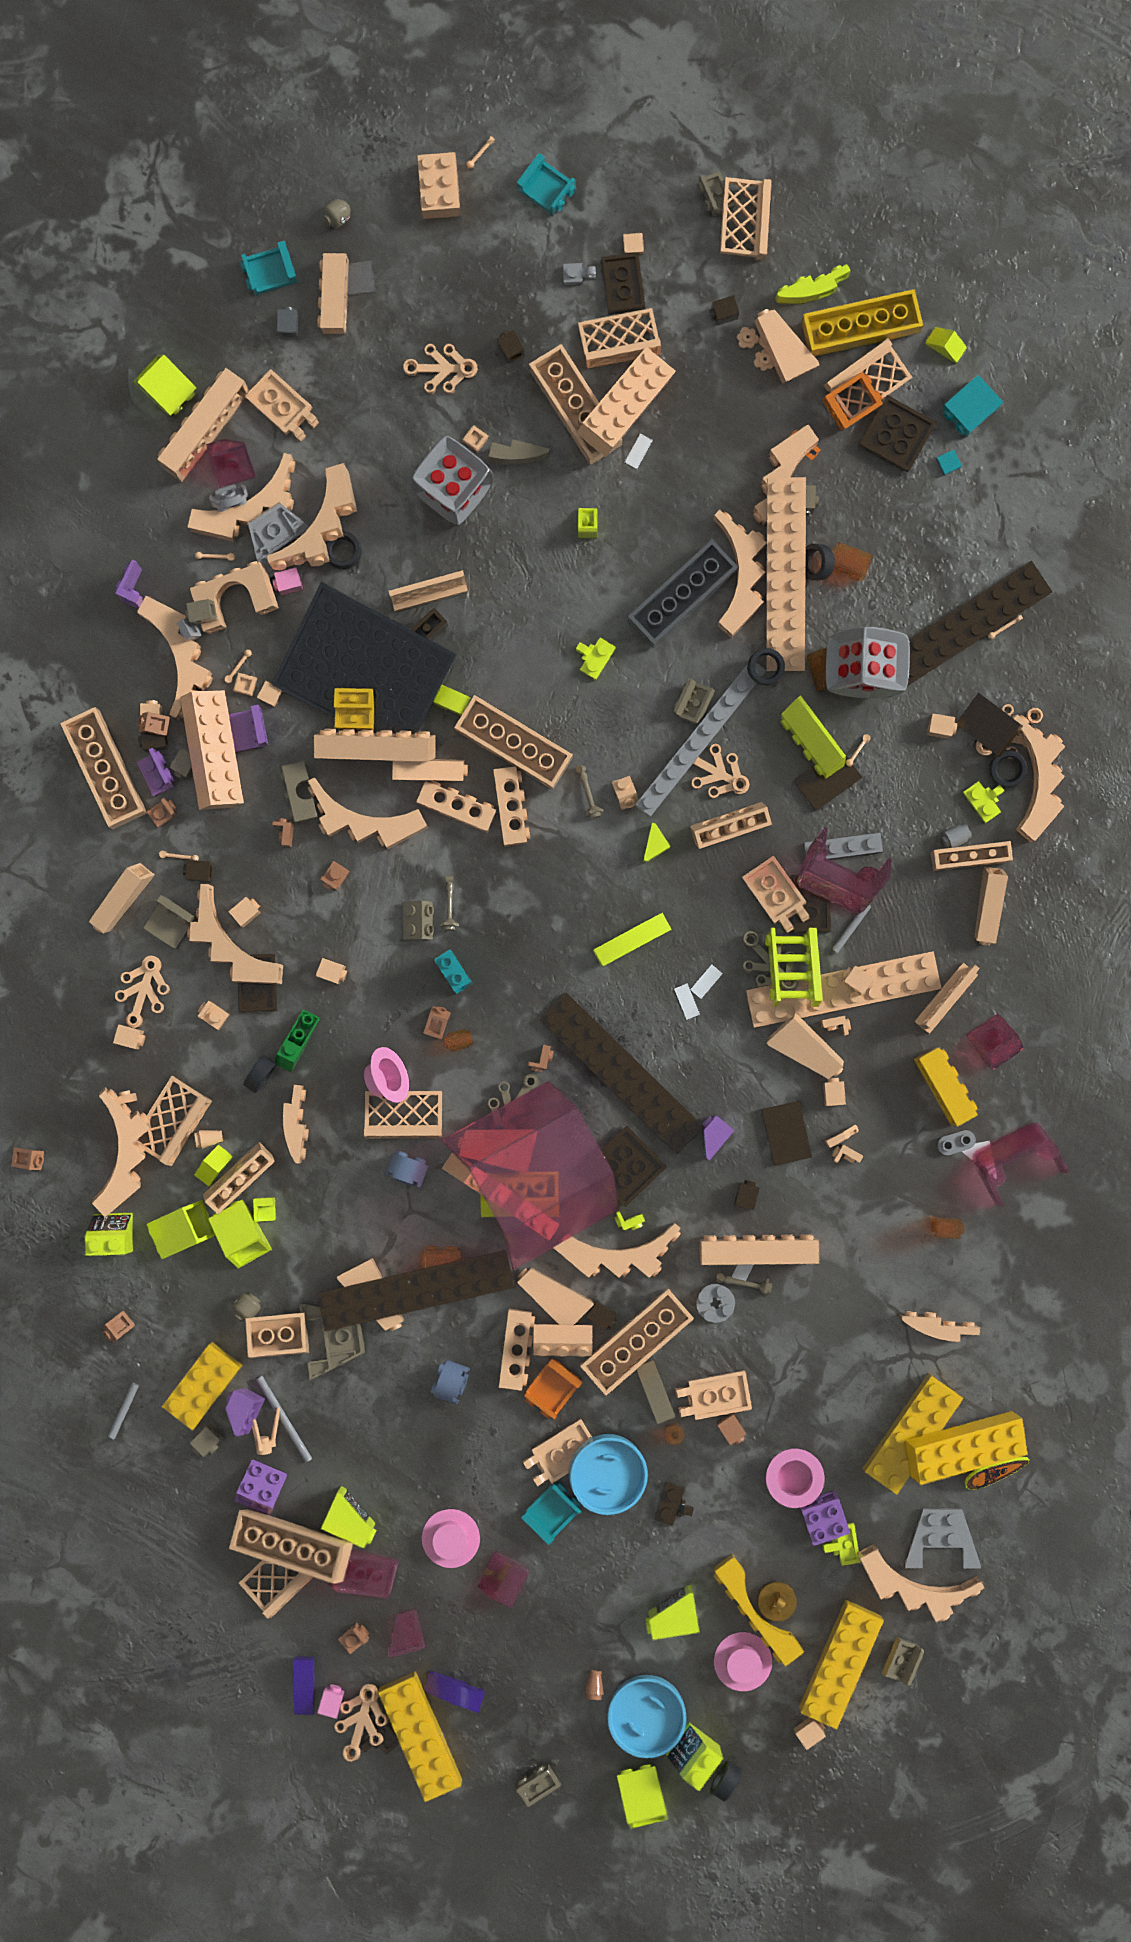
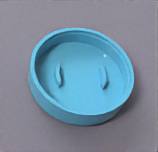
(608, 1474)
(646, 1716)

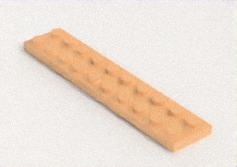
(786, 571)
(891, 981)

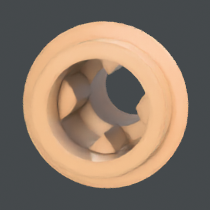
(207, 1138)

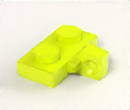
(595, 657)
(984, 800)
(845, 1547)

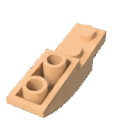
(293, 1131)
(931, 1326)

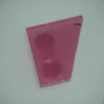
(406, 1634)

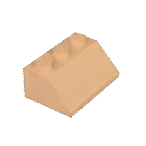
(277, 1335)
(562, 1340)

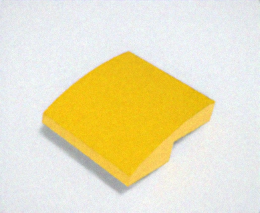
(354, 708)

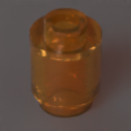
(458, 1040)
(674, 1427)

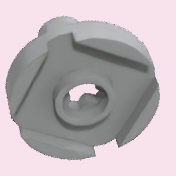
(228, 496)
(706, 1297)

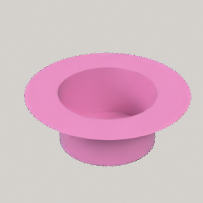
(387, 1075)
(795, 1478)
(450, 1538)
(742, 1661)

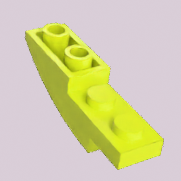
(807, 290)

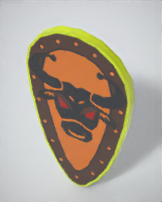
(993, 1473)

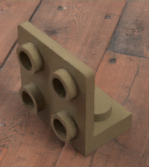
(169, 922)

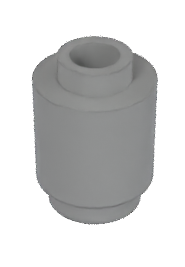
(956, 836)

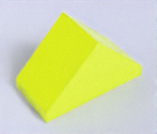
(946, 343)
(587, 522)
(656, 844)
(213, 1165)

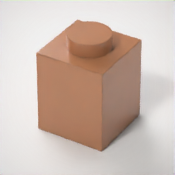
(731, 1429)

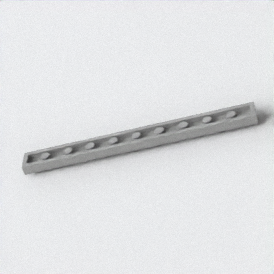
(697, 741)

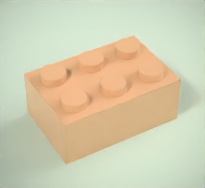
(439, 185)

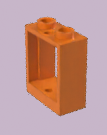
(837, 412)

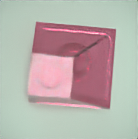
(230, 461)

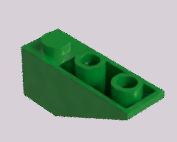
(296, 1041)

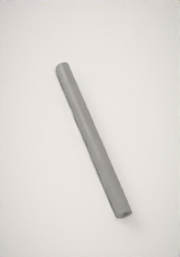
(284, 1419)

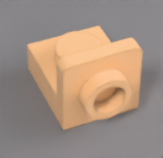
(213, 1014)
(832, 1024)
(850, 1154)

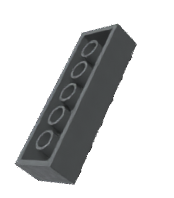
(682, 593)

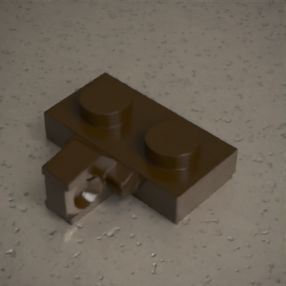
(672, 1504)
(390, 1738)

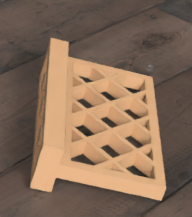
(761, 221)
(619, 353)
(863, 364)
(428, 591)
(946, 997)
(186, 1126)
(404, 1131)
(276, 1603)

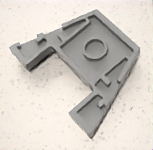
(272, 531)
(942, 1530)

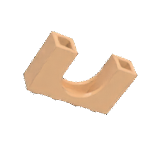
(253, 577)

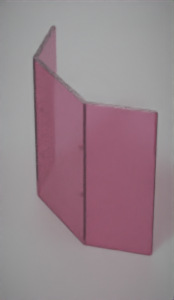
(537, 1171)

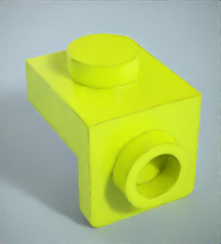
(633, 1222)

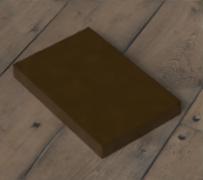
(623, 283)
(989, 724)
(822, 790)
(818, 911)
(257, 996)
(786, 1133)

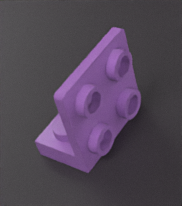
(124, 588)
(248, 729)
(155, 774)
(260, 1487)
(825, 1518)

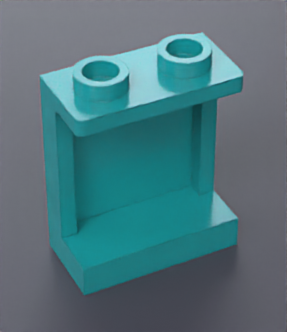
(546, 185)
(269, 270)
(971, 406)
(453, 971)
(551, 1512)

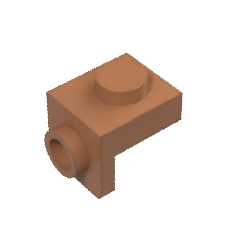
(546, 1056)

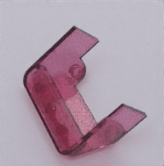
(838, 883)
(1010, 1147)

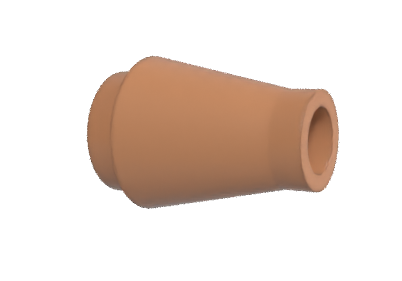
(594, 1686)

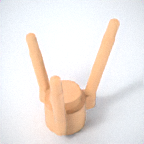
(263, 1443)

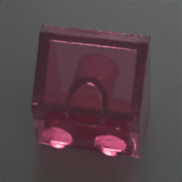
(995, 1041)
(503, 1579)

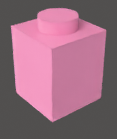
(287, 581)
(331, 1701)

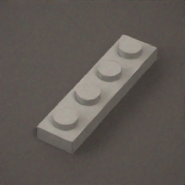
(851, 846)

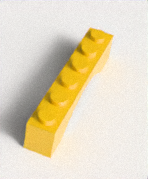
(782, 1642)

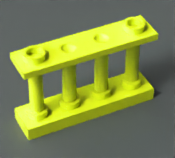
(810, 958)

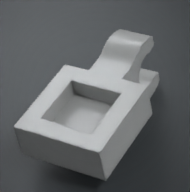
(574, 274)
(189, 630)

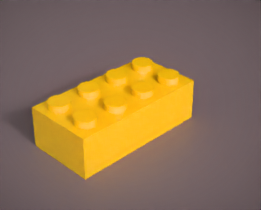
(946, 1087)
(202, 1386)

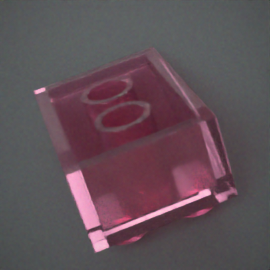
(368, 1575)

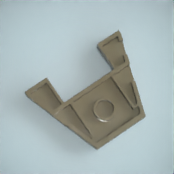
(340, 1343)

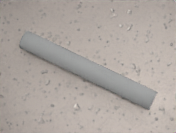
(849, 930)
(123, 1410)

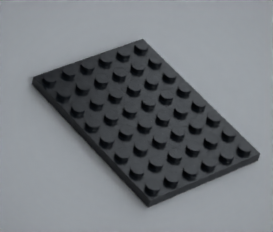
(360, 648)

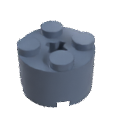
(406, 1169)
(451, 1381)

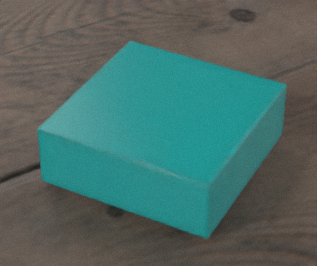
(949, 462)

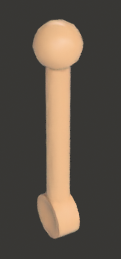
(470, 164)
(230, 556)
(991, 635)
(228, 678)
(866, 738)
(163, 854)

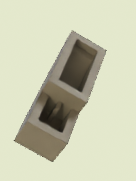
(518, 453)
(655, 1392)

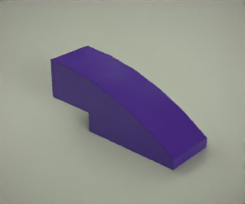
(303, 1685)
(454, 1691)

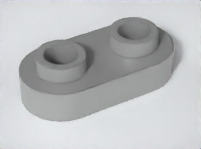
(956, 1142)

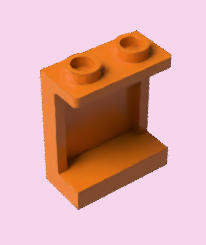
(552, 1388)

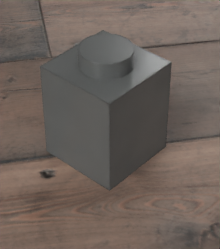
(287, 323)

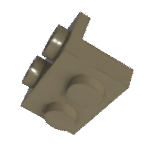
(713, 190)
(693, 701)
(418, 920)
(903, 1661)
(537, 1785)

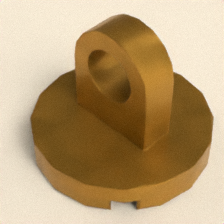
(777, 1601)

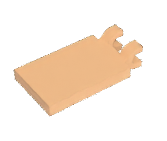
(281, 404)
(776, 893)
(715, 1395)
(555, 1453)

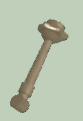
(594, 811)
(449, 924)
(765, 1287)

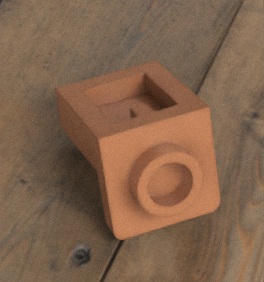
(153, 723)
(162, 812)
(287, 834)
(334, 876)
(437, 1022)
(27, 1159)
(117, 1327)
(354, 1637)

